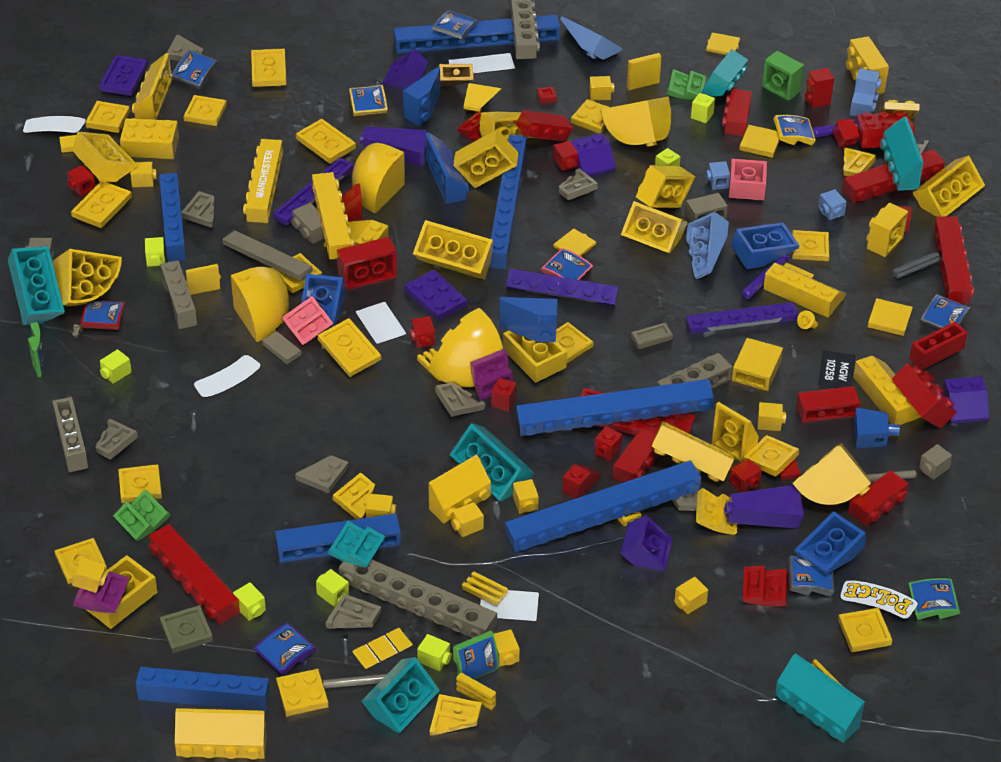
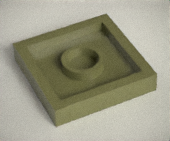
(186, 629)

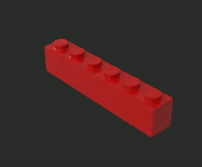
(879, 179)
(953, 259)
(193, 574)

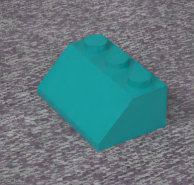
(725, 74)
(401, 694)

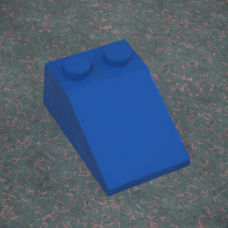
(422, 97)
(763, 244)
(327, 292)
(529, 317)
(832, 543)

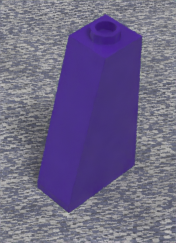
(406, 140)
(766, 507)

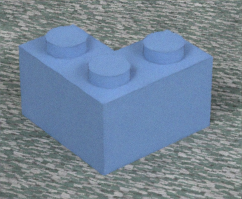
(865, 92)

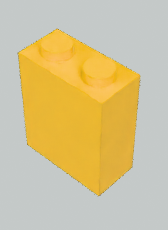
(757, 364)

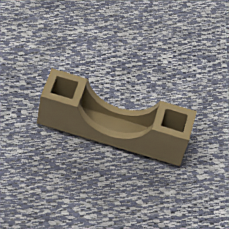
(179, 293)

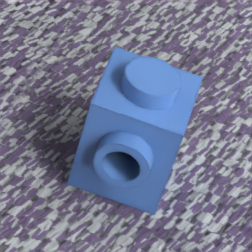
(718, 175)
(832, 204)

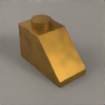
(455, 74)

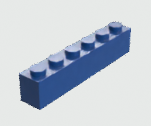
(172, 217)
(317, 540)
(203, 689)

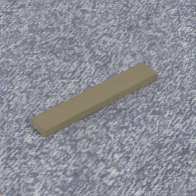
(267, 255)

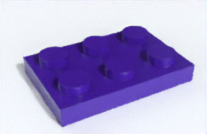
(123, 75)
(435, 295)

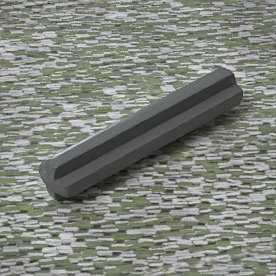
(916, 265)

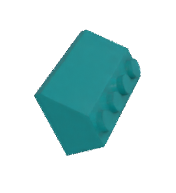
(902, 155)
(35, 284)
(498, 461)
(820, 698)

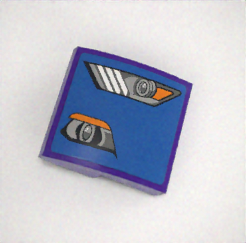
(285, 648)

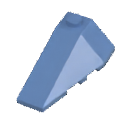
(590, 41)
(706, 240)

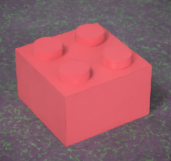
(748, 179)

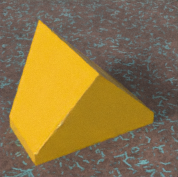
(478, 96)

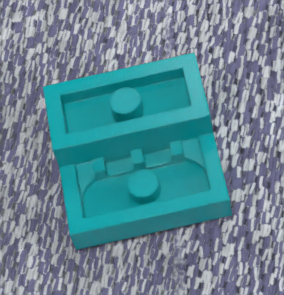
(356, 544)

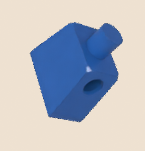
(872, 428)

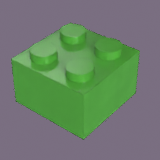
(783, 75)

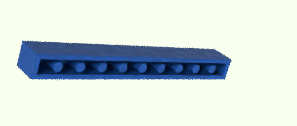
(484, 34)
(507, 206)
(615, 407)
(602, 506)

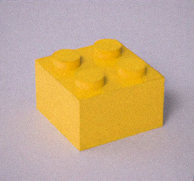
(887, 229)

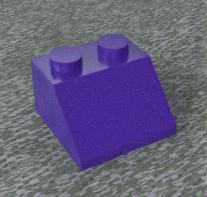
(406, 70)
(594, 154)
(969, 398)
(646, 544)

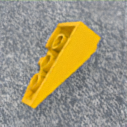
(502, 121)

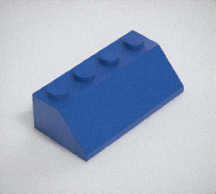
(441, 163)

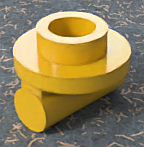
(806, 320)

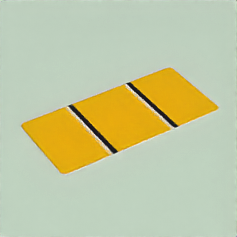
(382, 648)

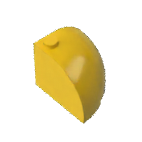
(639, 121)
(380, 175)
(84, 275)
(260, 300)
(464, 344)
(833, 478)

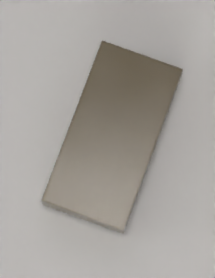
(651, 335)
(281, 347)

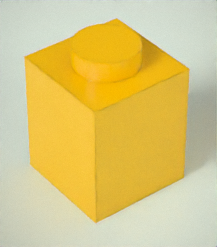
(600, 88)
(143, 175)
(770, 416)
(525, 496)
(379, 505)
(467, 519)
(89, 575)
(691, 595)
(507, 648)

